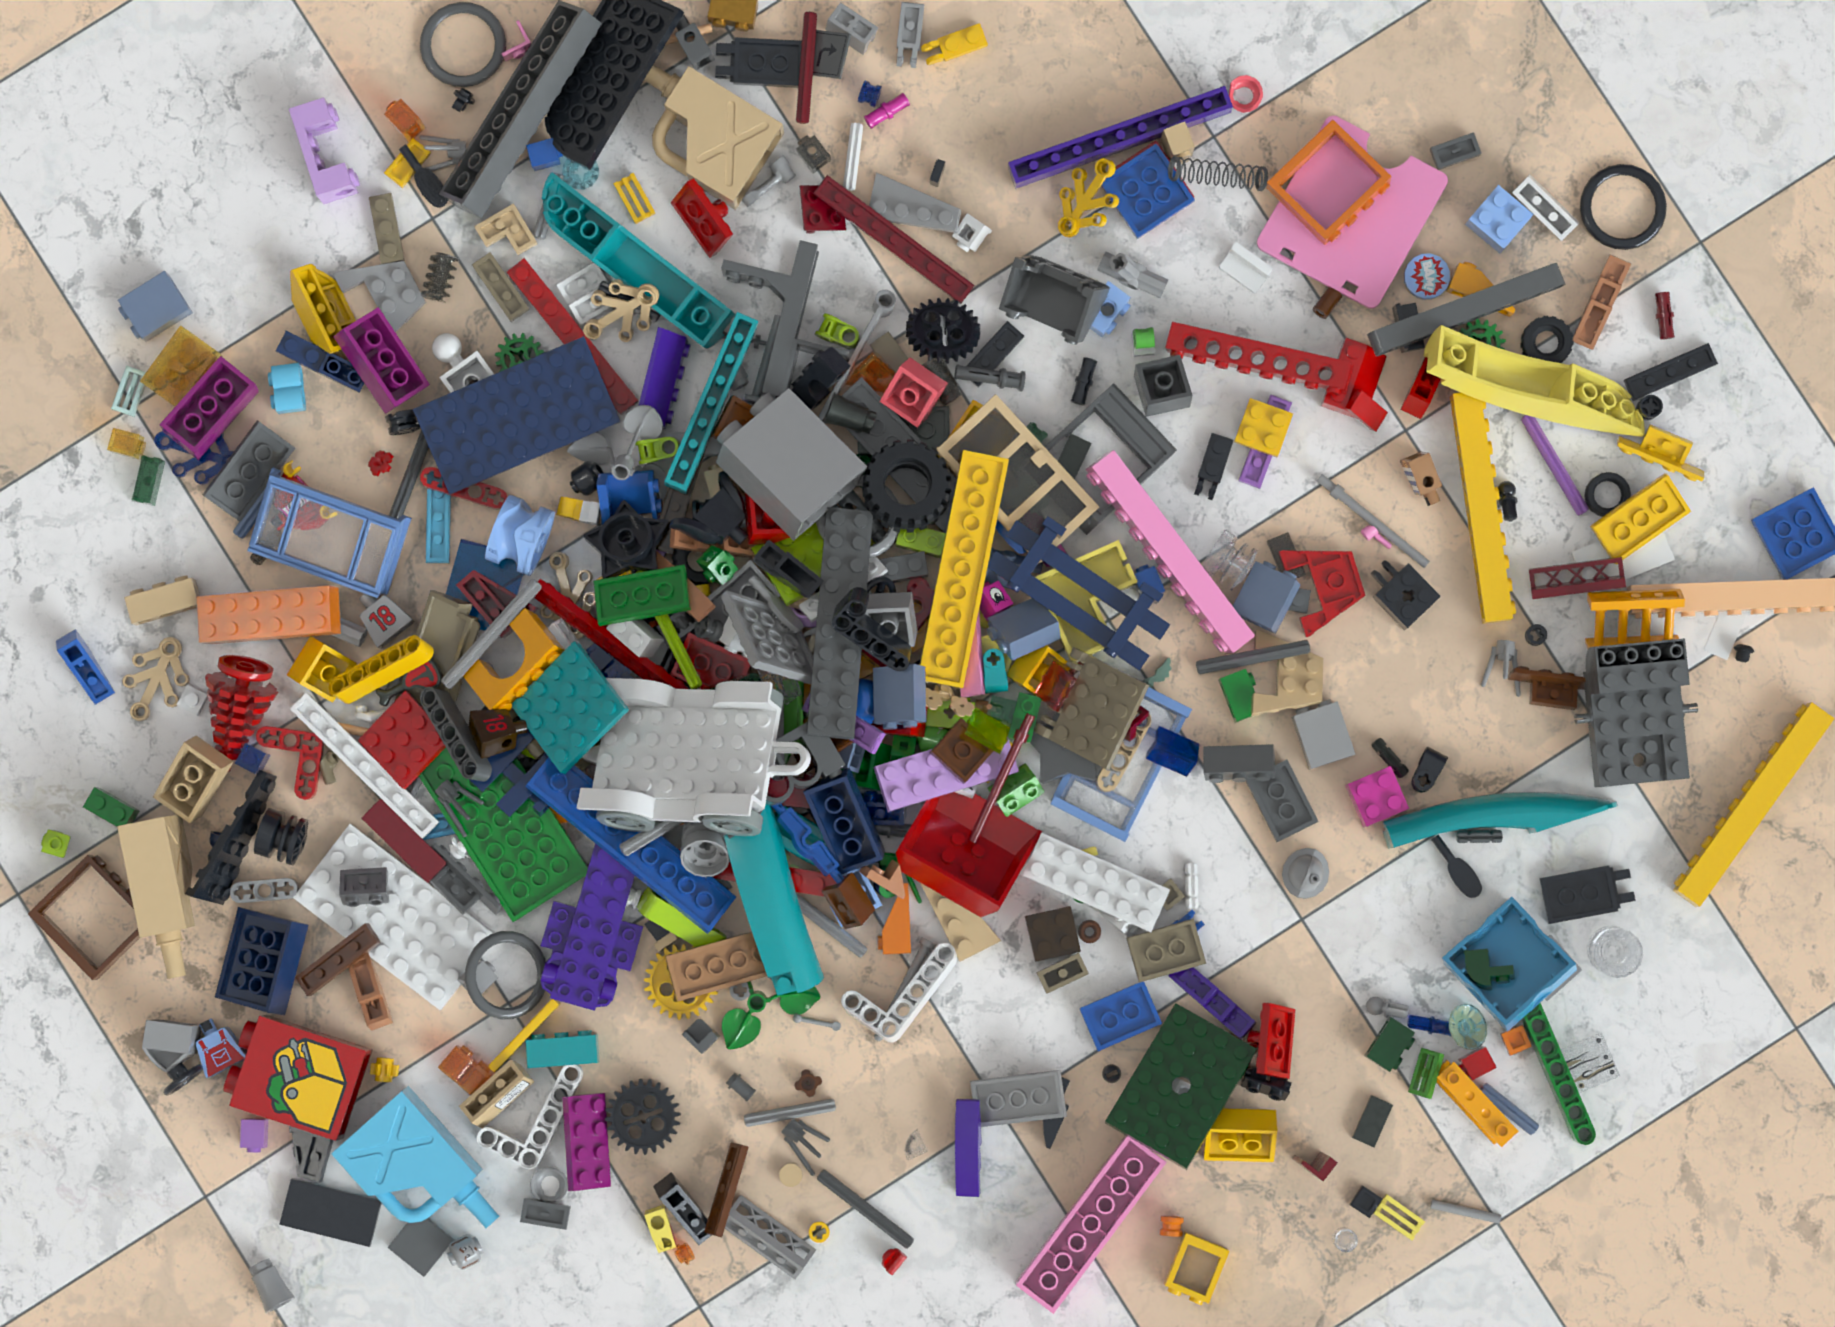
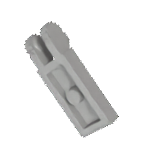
(909, 31)

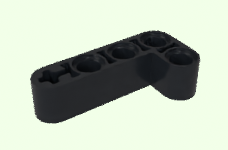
(893, 651)

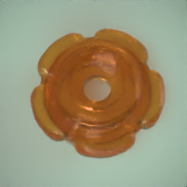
(684, 1253)

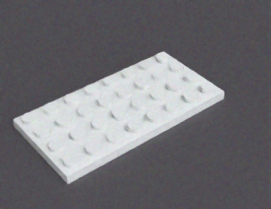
(419, 929)

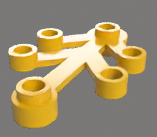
(1085, 199)

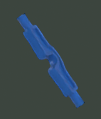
(816, 852)

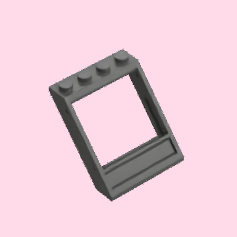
(1132, 429)

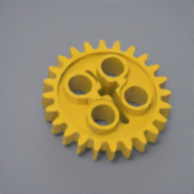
(659, 976)

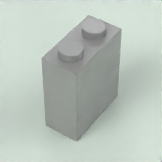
(1322, 734)

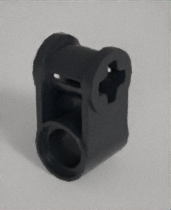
(1430, 766)

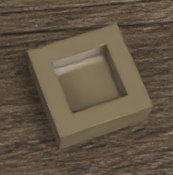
(1174, 895)

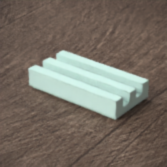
(124, 409)

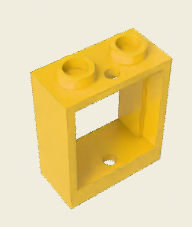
(1207, 1246)

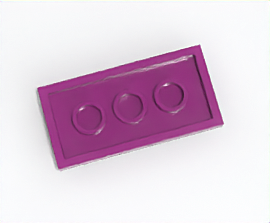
(586, 1142)

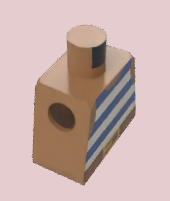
(1416, 469)

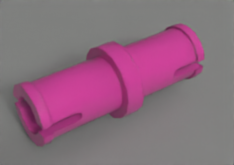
(886, 110)

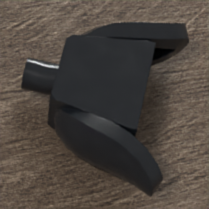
(718, 517)

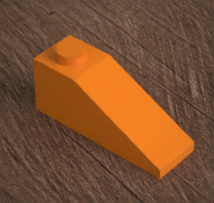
(896, 931)

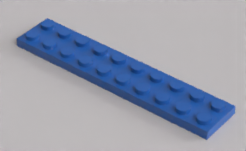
(655, 864)

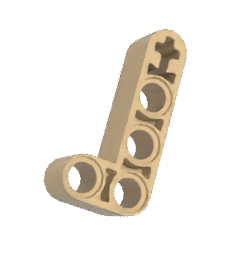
(1127, 754)

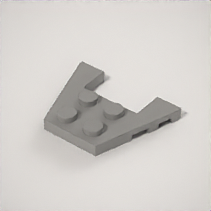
(389, 286)

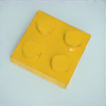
(1263, 427)

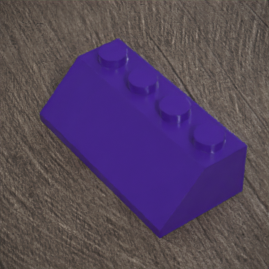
(663, 373)

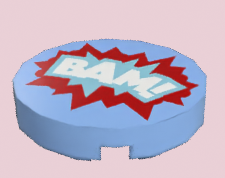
(1427, 276)

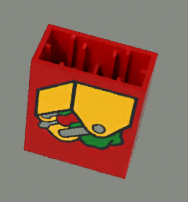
(297, 1076)

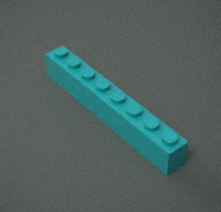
(711, 403)

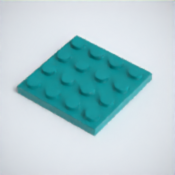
(570, 707)

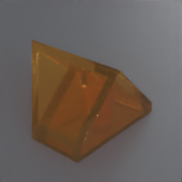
(874, 372)

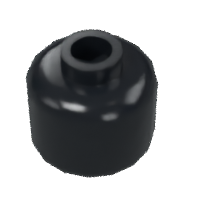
(585, 478)

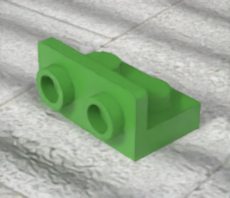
(1018, 790)

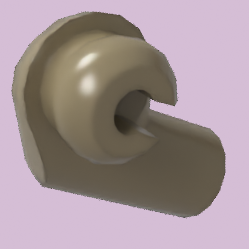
(327, 765)

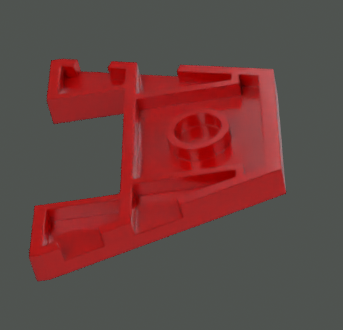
(1334, 580)

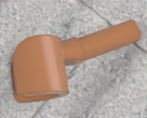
(983, 705)

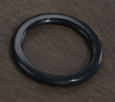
(1651, 183)

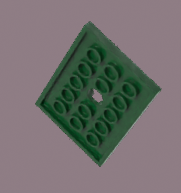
(1175, 1122)

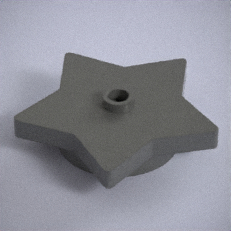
(1059, 761)

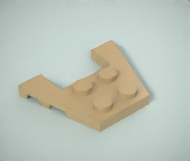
(1297, 680)

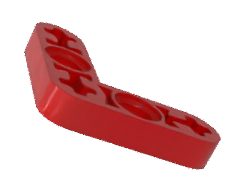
(305, 754)

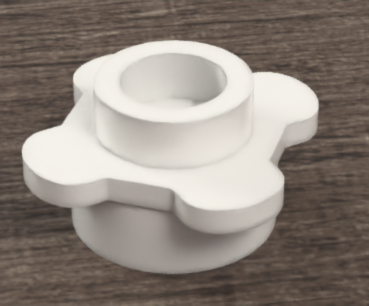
(457, 848)

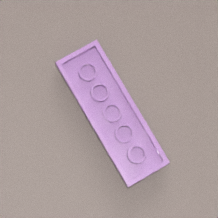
(925, 778)

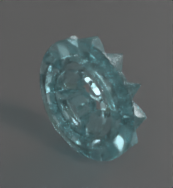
(574, 180)

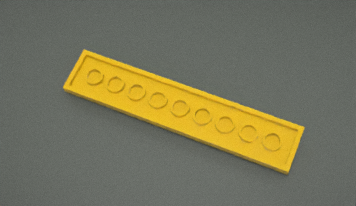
(963, 568)

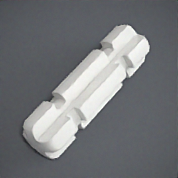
(1191, 885)

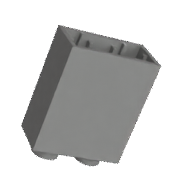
(789, 462)

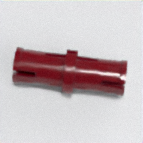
(1664, 315)

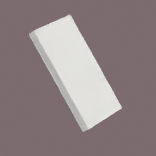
(1650, 556)

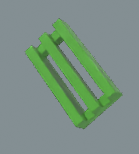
(1429, 1073)

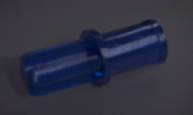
(1429, 1024)

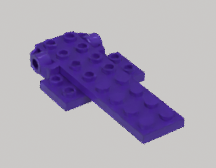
(591, 938)

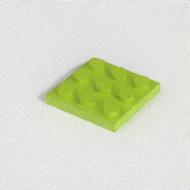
(807, 550)

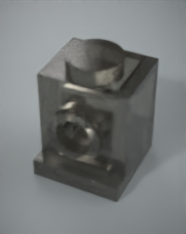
(816, 160)

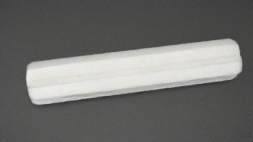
(853, 156)

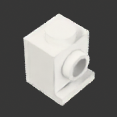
(968, 227)

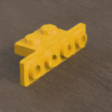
(1663, 449)

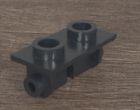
(1276, 1088)

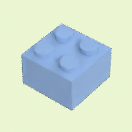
(1499, 219)

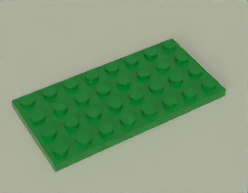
(519, 856)

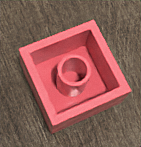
(913, 392)

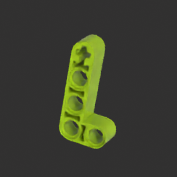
(664, 914)

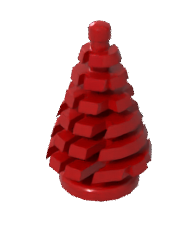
(238, 701)

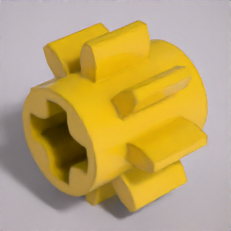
(384, 1069)

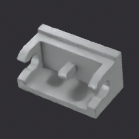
(847, 21)

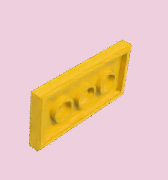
(1640, 518)

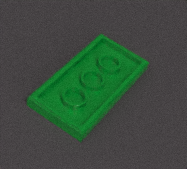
(641, 595)

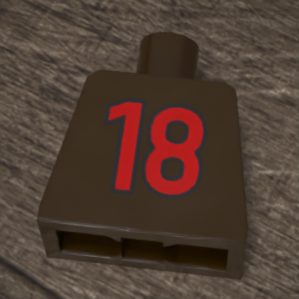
(494, 731)

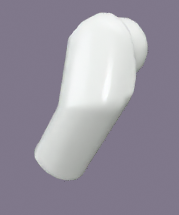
(364, 715)

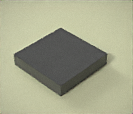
(421, 1245)

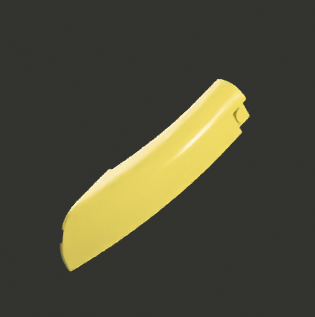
(1531, 385)

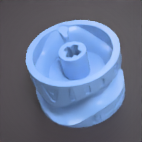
(520, 534)

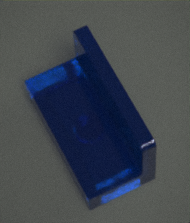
(1173, 751)

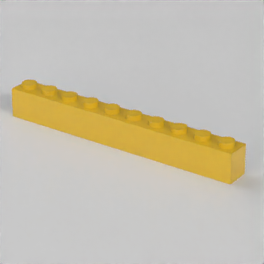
(1481, 508)
(1753, 804)

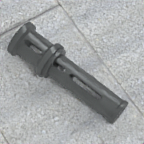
(1001, 378)

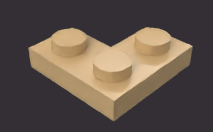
(510, 224)

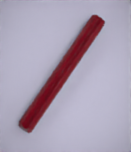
(806, 67)

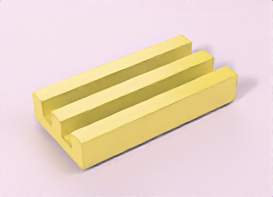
(1415, 1228)

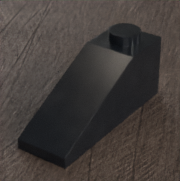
(683, 1207)

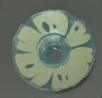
(1467, 1026)

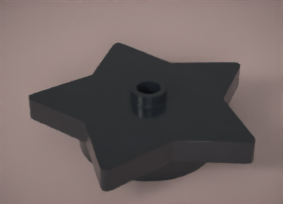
(627, 541)

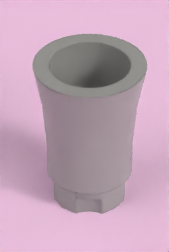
(270, 1285)

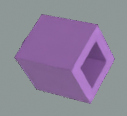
(254, 1134)

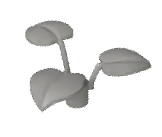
(642, 422)

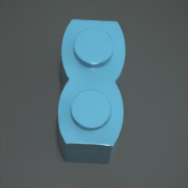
(288, 388)

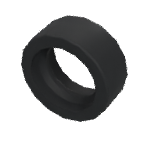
(1611, 477)

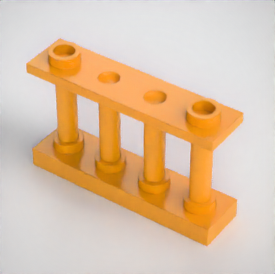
(1628, 600)
(1475, 1104)

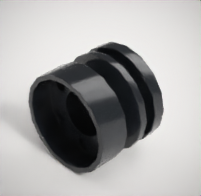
(276, 835)

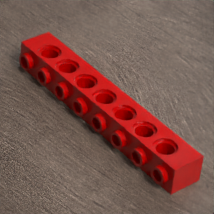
(1182, 333)

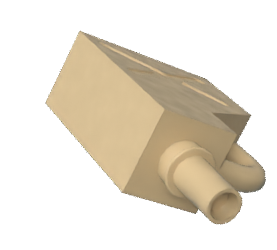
(724, 134)
(158, 877)

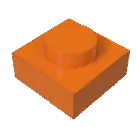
(1515, 1040)

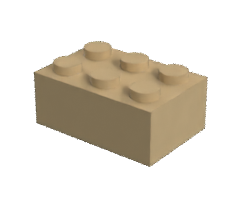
(193, 779)

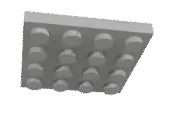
(766, 640)

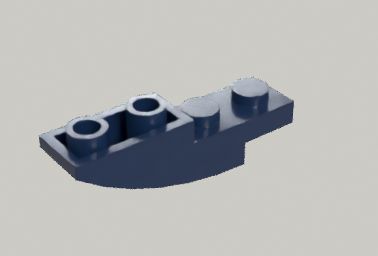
(320, 361)

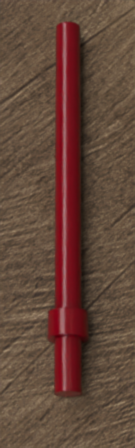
(1020, 737)

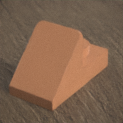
(889, 879)

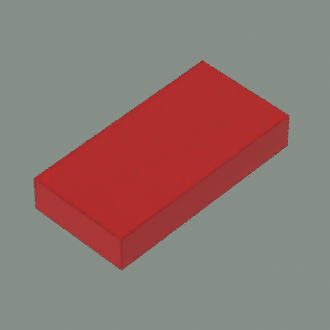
(1366, 410)

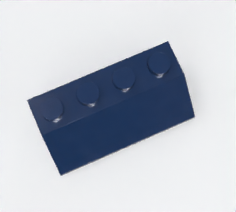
(845, 822)

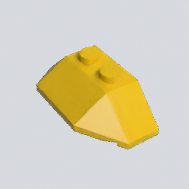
(320, 306)

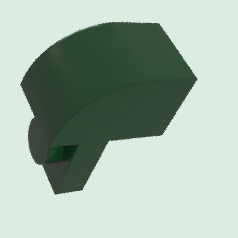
(1481, 973)

